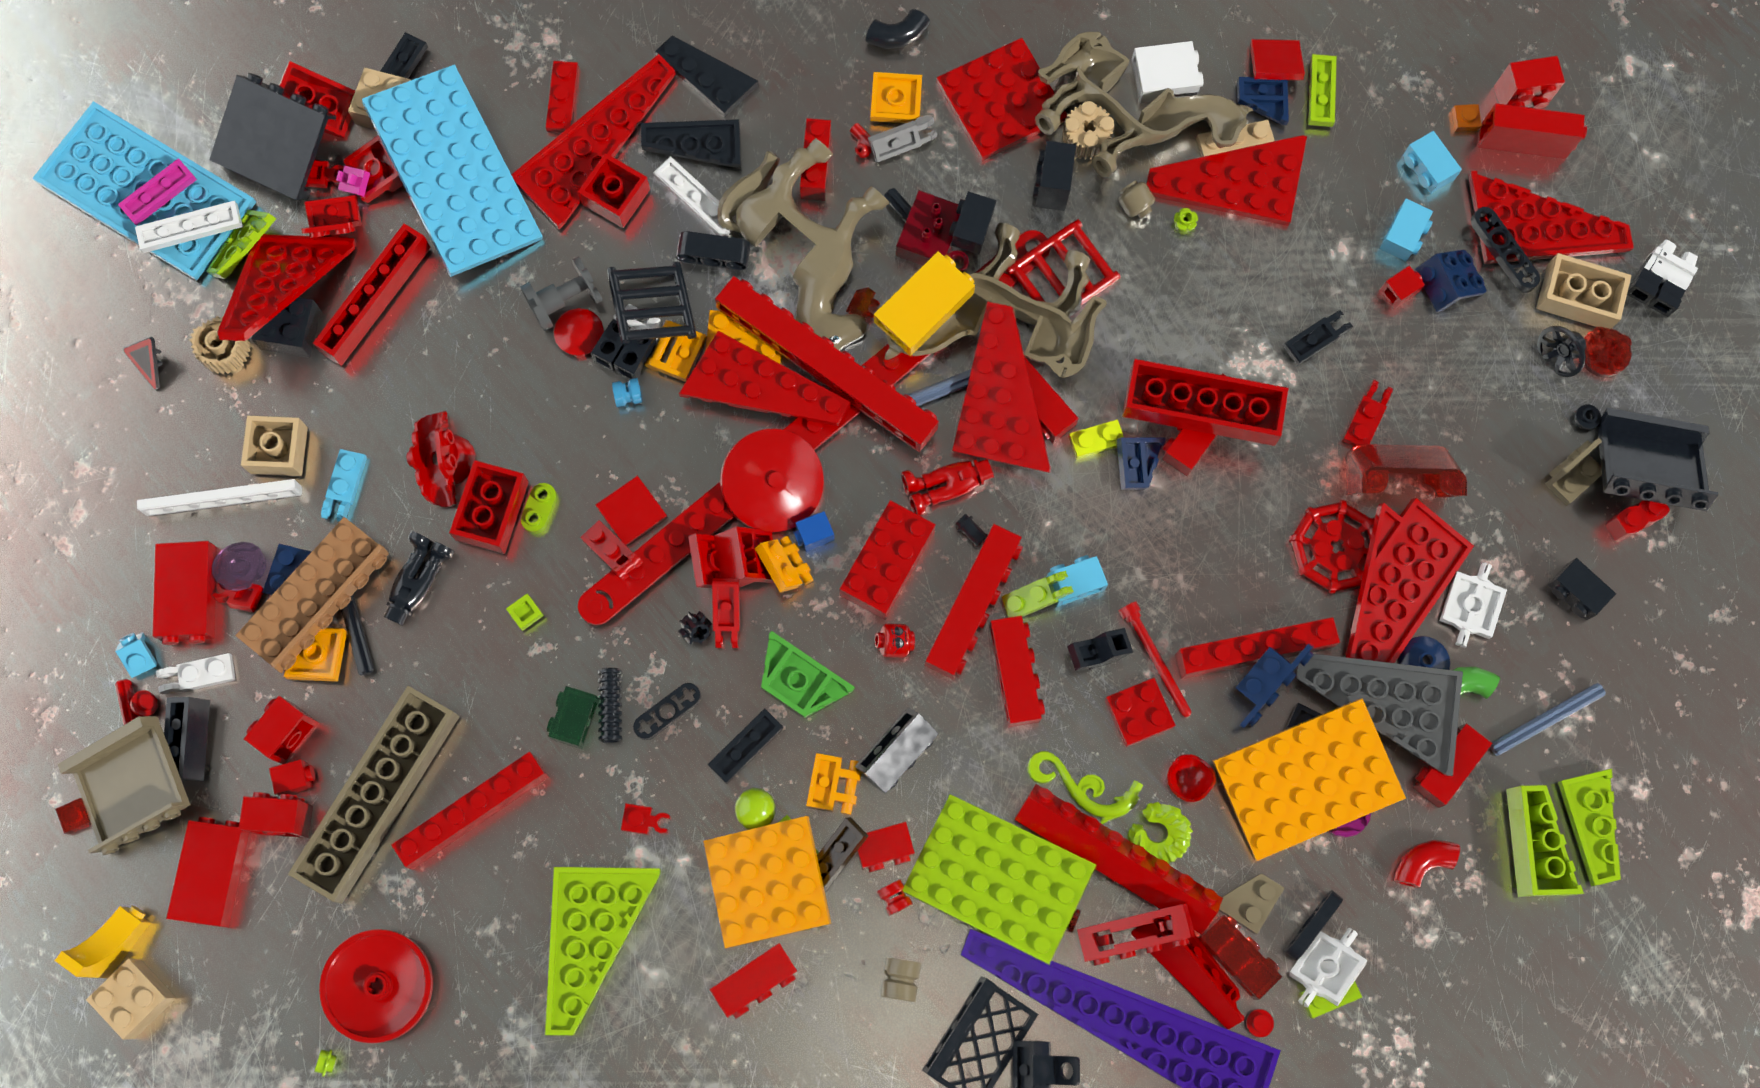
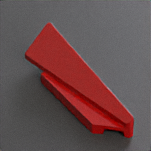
(1197, 973)

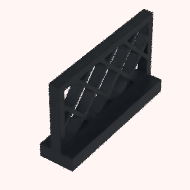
(961, 1027)

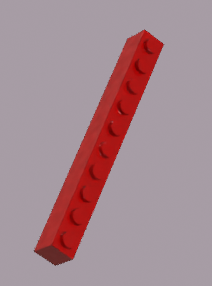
(827, 364)

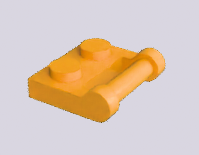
(682, 356)

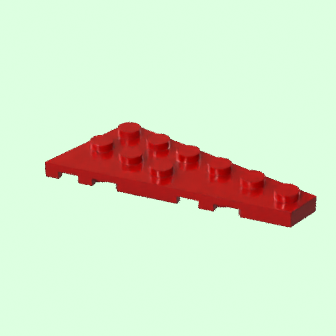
(754, 382)

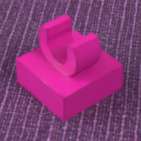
(353, 180)

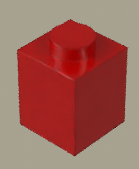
(1402, 287)
(292, 777)

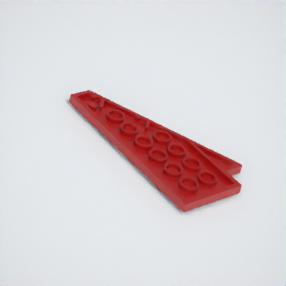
(1402, 579)

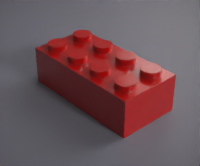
(887, 560)

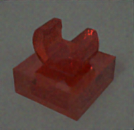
(861, 301)

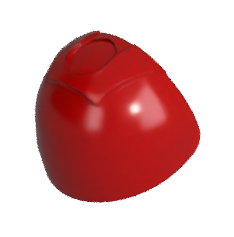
(1191, 778)

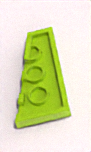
(1592, 820)

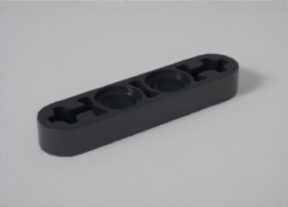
(1501, 251)

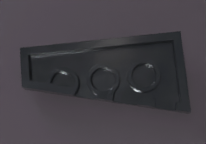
(709, 77)
(697, 140)

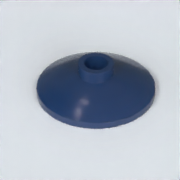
(1425, 646)

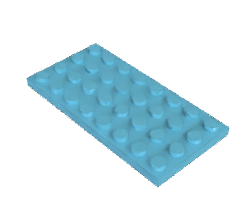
(110, 159)
(452, 170)

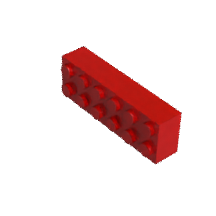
(1205, 402)

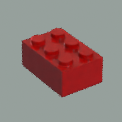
(489, 506)

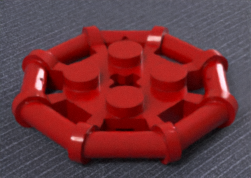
(1321, 546)

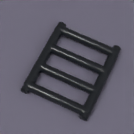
(623, 315)

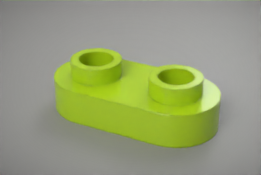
(540, 507)

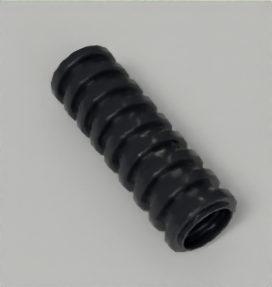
(610, 705)

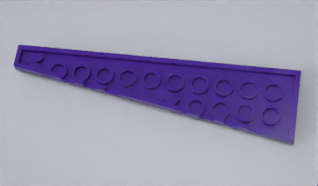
(1157, 1036)

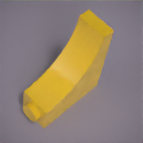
(107, 946)

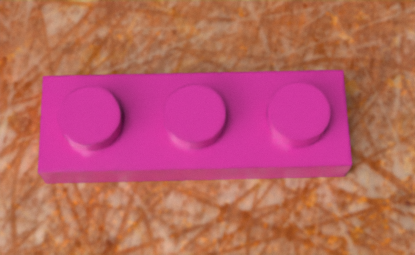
(157, 192)

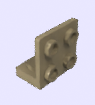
(1575, 473)

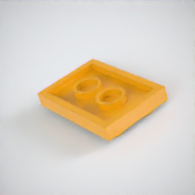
(720, 322)

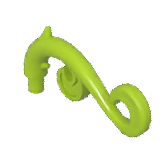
(1107, 812)

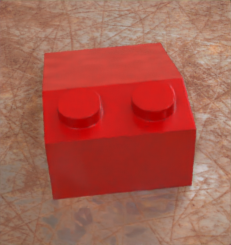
(321, 91)

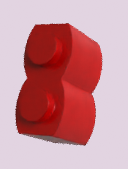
(1635, 519)

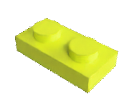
(1095, 439)

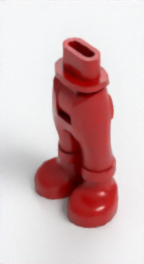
(959, 480)

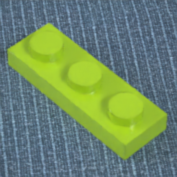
(1322, 90)

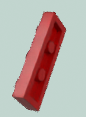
(562, 96)

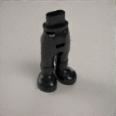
(406, 590)

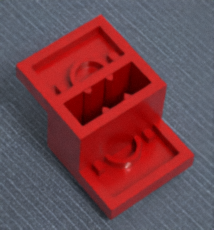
(729, 556)

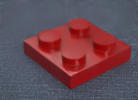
(1140, 712)

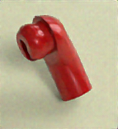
(863, 147)

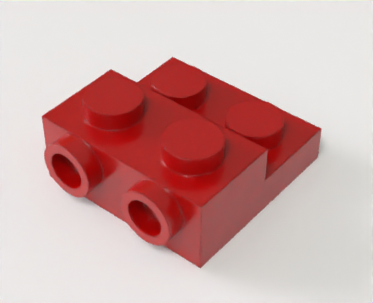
(375, 159)

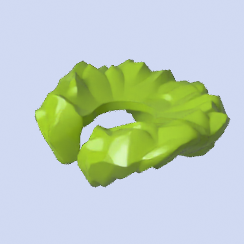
(1178, 832)

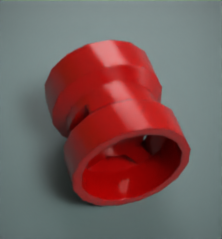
(897, 903)

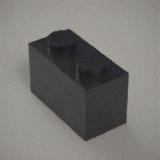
(973, 222)
(1581, 589)

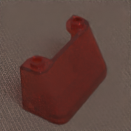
(1371, 463)

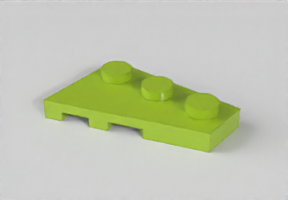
(240, 242)

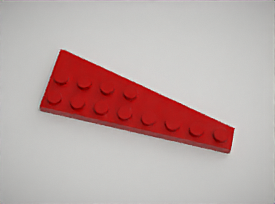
(561, 167)

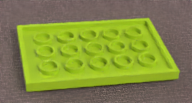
(999, 879)

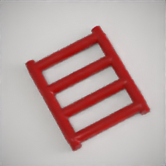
(1055, 241)

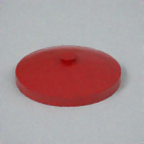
(771, 480)
(376, 986)

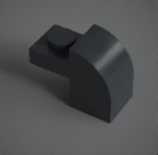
(1100, 650)

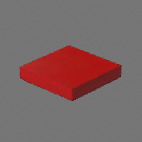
(1277, 59)
(631, 511)

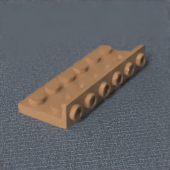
(313, 595)

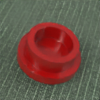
(143, 703)
(1259, 1023)

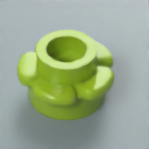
(1181, 224)
(325, 1062)

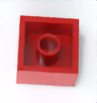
(1530, 82)
(614, 190)
(280, 730)
(276, 816)

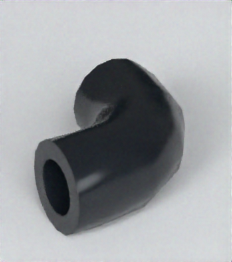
(898, 34)

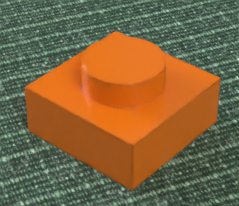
(1466, 117)

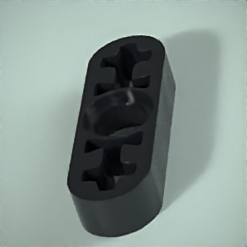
(655, 730)
(1314, 925)

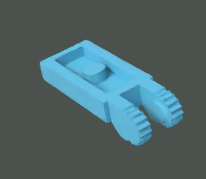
(343, 483)

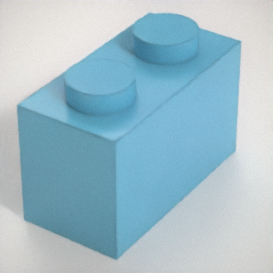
(1431, 162)
(1406, 229)
(1084, 577)

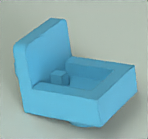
(135, 654)

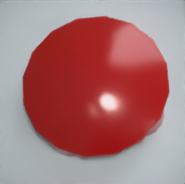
(578, 331)

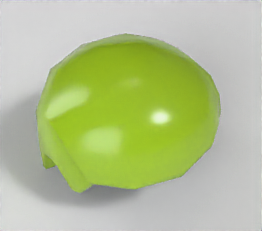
(755, 808)

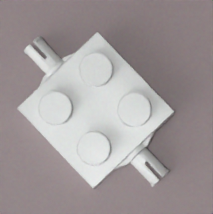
(1473, 605)
(1328, 968)

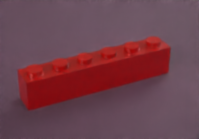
(372, 294)
(973, 601)
(1249, 648)
(469, 811)

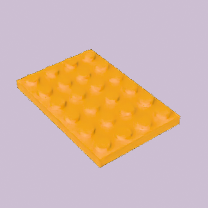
(1309, 779)

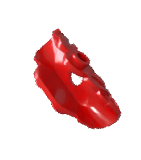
(454, 459)

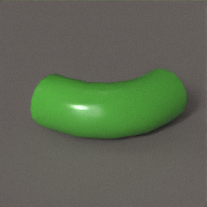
(1478, 681)

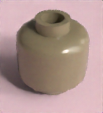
(1136, 199)

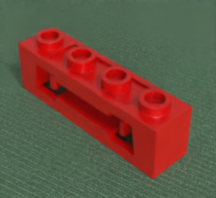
(1093, 944)

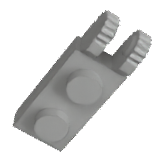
(902, 138)

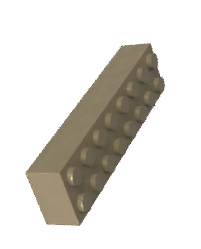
(373, 795)

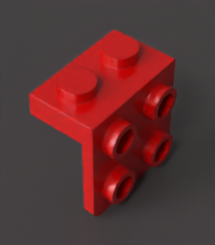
(332, 214)

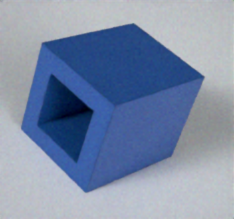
(814, 531)

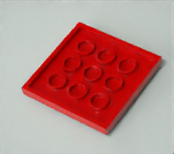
(997, 98)

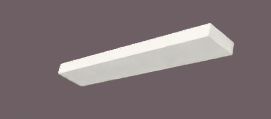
(219, 497)

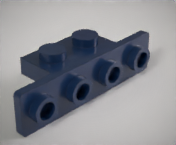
(1267, 677)

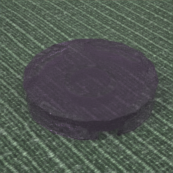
(239, 566)

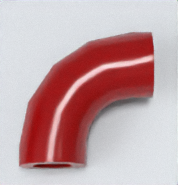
(1423, 858)

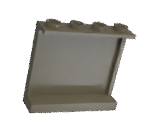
(127, 783)

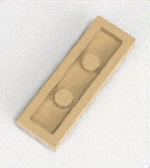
(1250, 135)

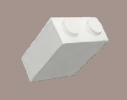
(1166, 67)

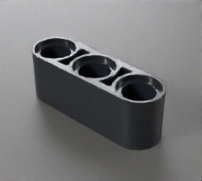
(713, 250)

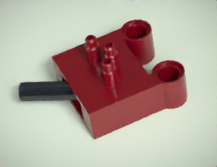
(926, 228)

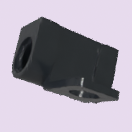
(1038, 1069)

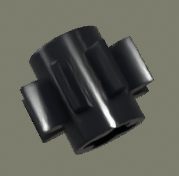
(695, 627)

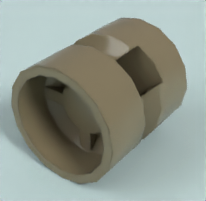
(900, 979)

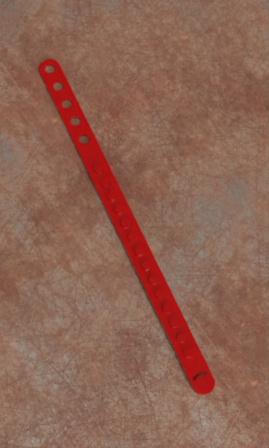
(710, 510)

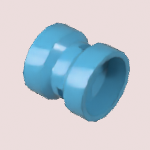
(627, 392)

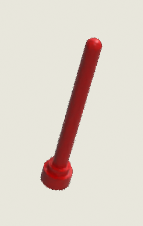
(1132, 615)

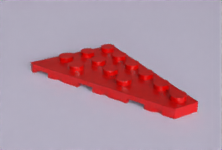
(1244, 182)
(1544, 224)
(275, 276)
(999, 403)

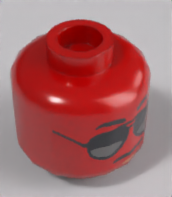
(895, 640)

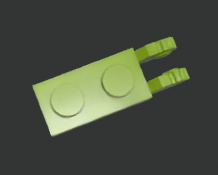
(1035, 595)

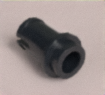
(971, 529)

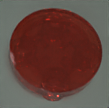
(1607, 352)

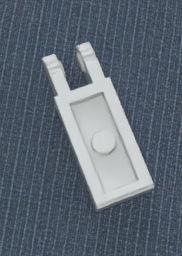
(198, 674)

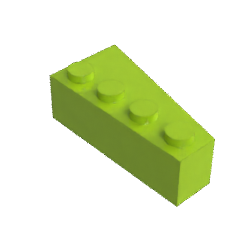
(1538, 846)

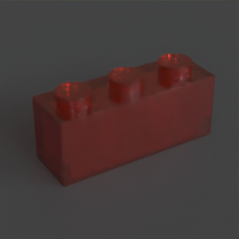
(1240, 957)

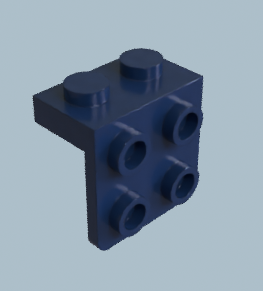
(1450, 278)

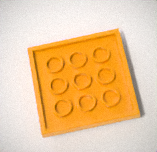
(767, 882)

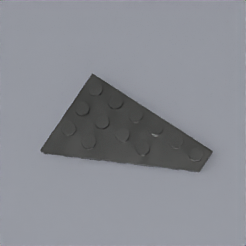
(1406, 702)

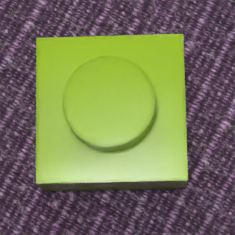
(524, 612)

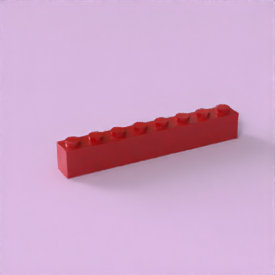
(1117, 857)

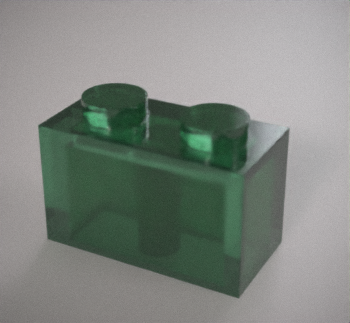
(572, 717)

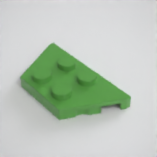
(799, 679)

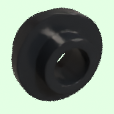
(1581, 419)

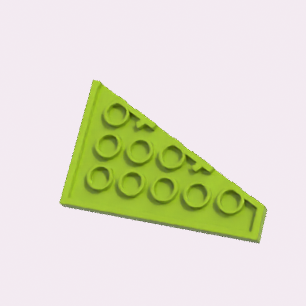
(588, 928)

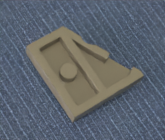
(1252, 902)

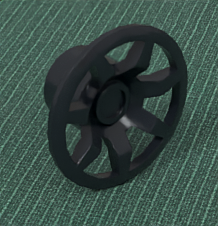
(1564, 348)

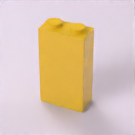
(924, 303)

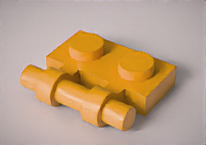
(779, 566)
(825, 781)

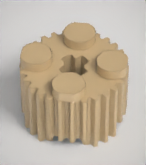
(1087, 129)
(218, 354)

